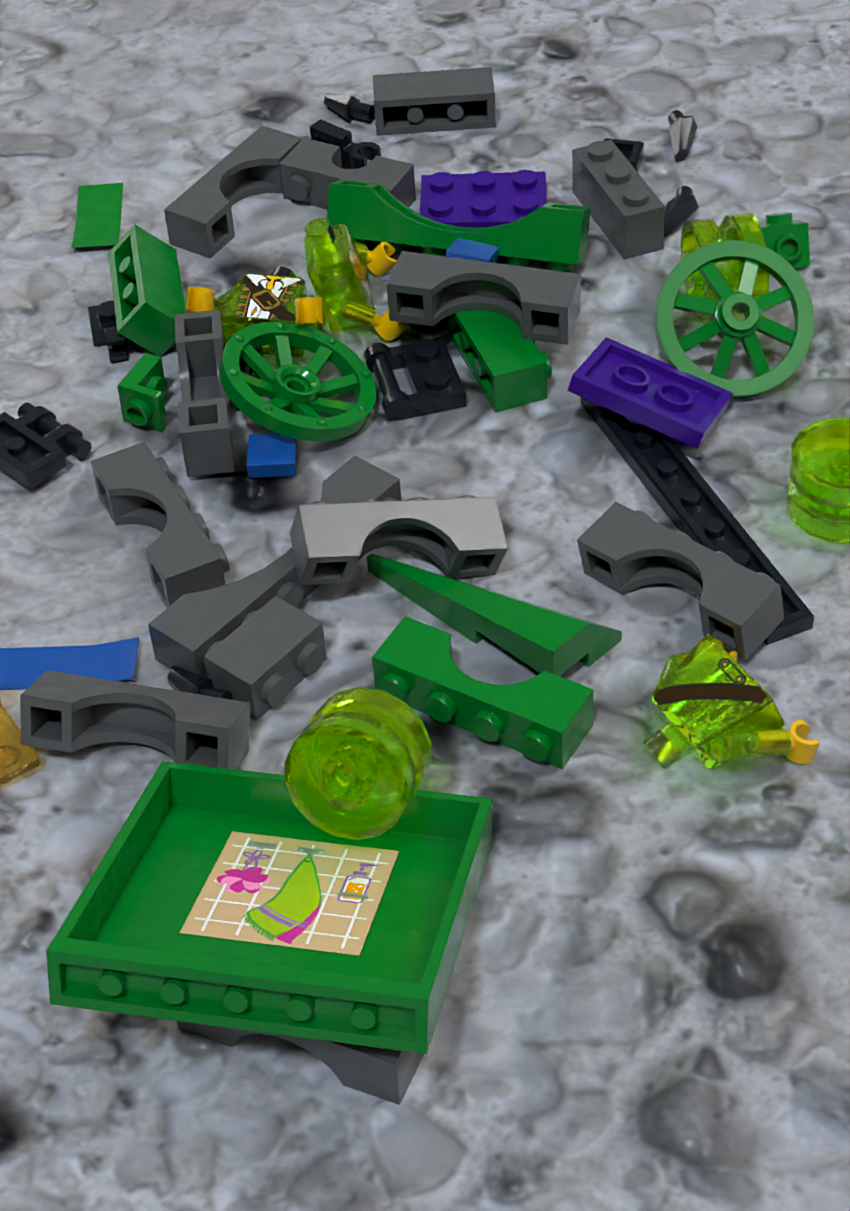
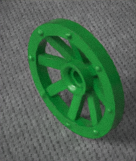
(726, 326)
(296, 389)

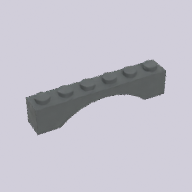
(207, 617)

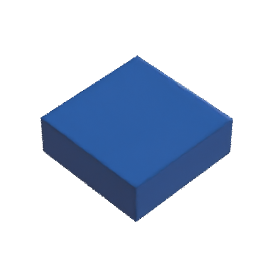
(473, 251)
(271, 455)

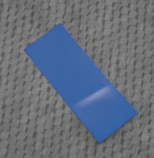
(104, 661)

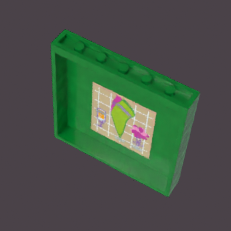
(260, 922)

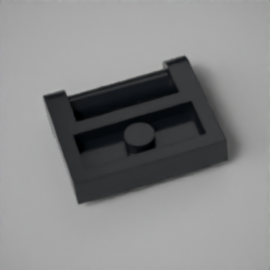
(428, 371)

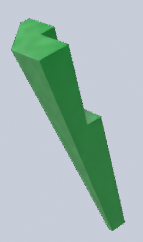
(528, 631)

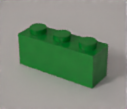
(146, 290)
(501, 361)

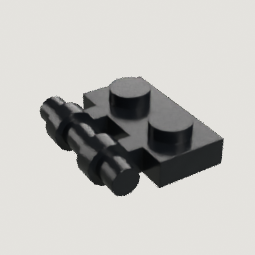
(36, 444)

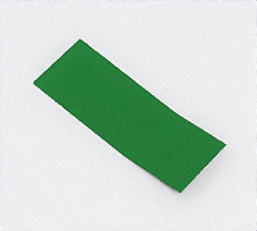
(98, 215)

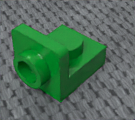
(144, 393)

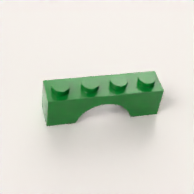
(535, 717)

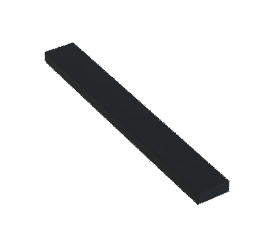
(695, 506)

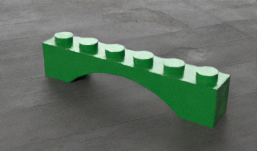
(547, 234)

